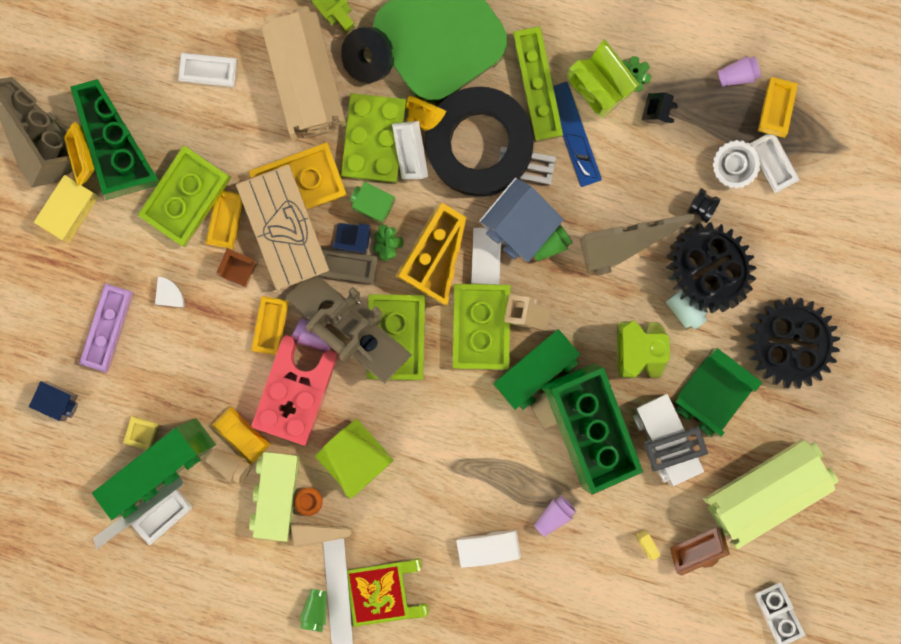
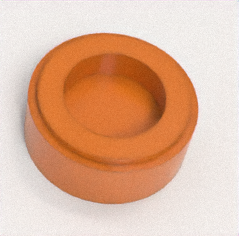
(308, 501)

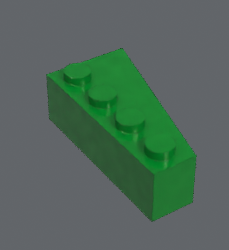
(114, 153)
(153, 468)

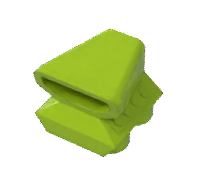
(602, 80)
(642, 349)
(354, 458)

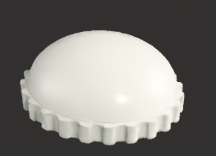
(736, 164)

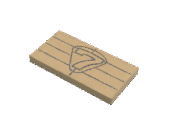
(282, 227)

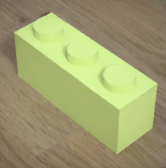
(275, 496)

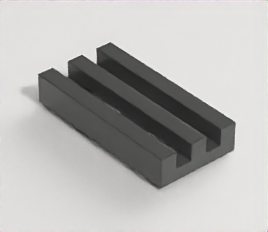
(653, 456)

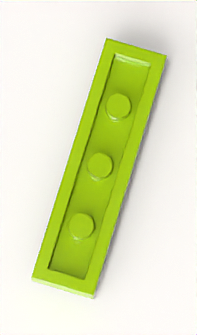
(537, 84)

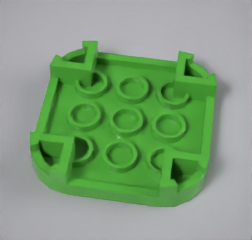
(441, 43)

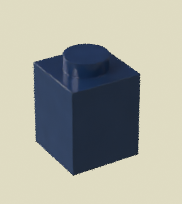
(54, 401)

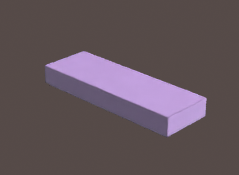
(106, 328)

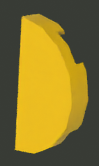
(425, 113)

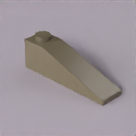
(33, 135)
(614, 245)

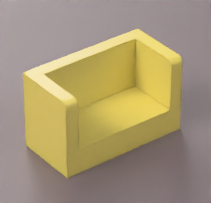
(66, 209)

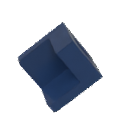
(352, 238)

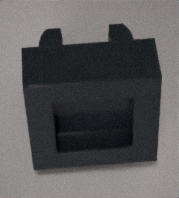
(658, 108)

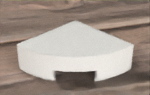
(168, 294)

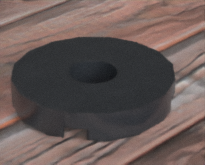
(354, 59)

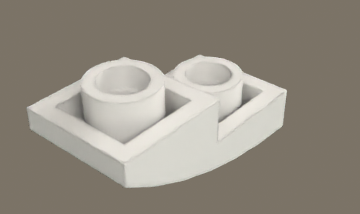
(489, 548)
(779, 614)

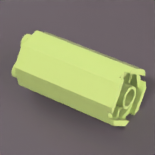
(771, 492)

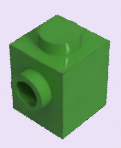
(372, 202)

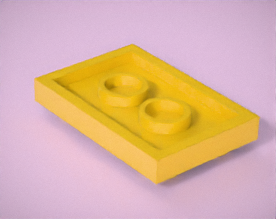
(314, 174)

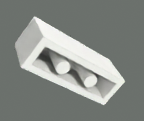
(659, 421)

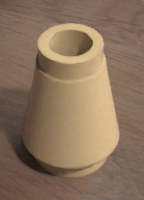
(229, 465)

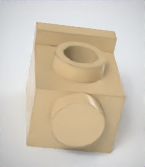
(527, 312)

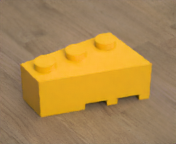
(434, 254)

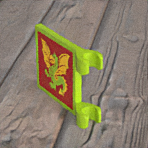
(379, 593)

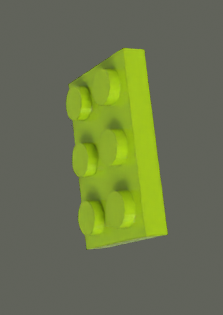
(370, 139)
(184, 196)
(405, 323)
(479, 327)

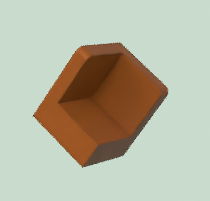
(236, 267)

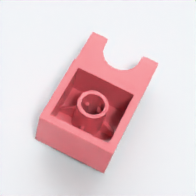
(291, 384)

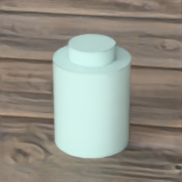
(687, 315)

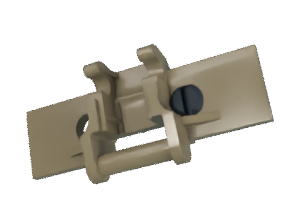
(356, 321)

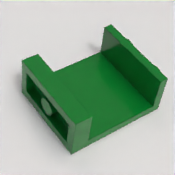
(715, 392)

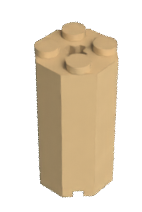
(303, 73)

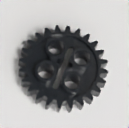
(724, 290)
(789, 367)

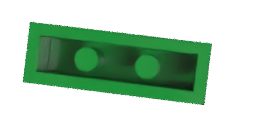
(537, 370)

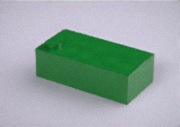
(593, 428)

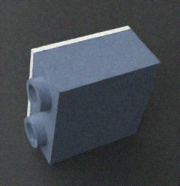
(520, 220)

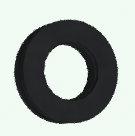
(486, 102)

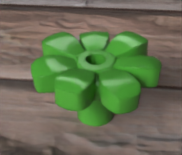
(639, 71)
(387, 242)

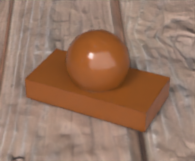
(700, 551)

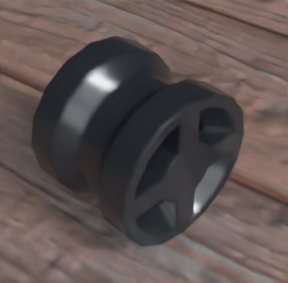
(703, 205)

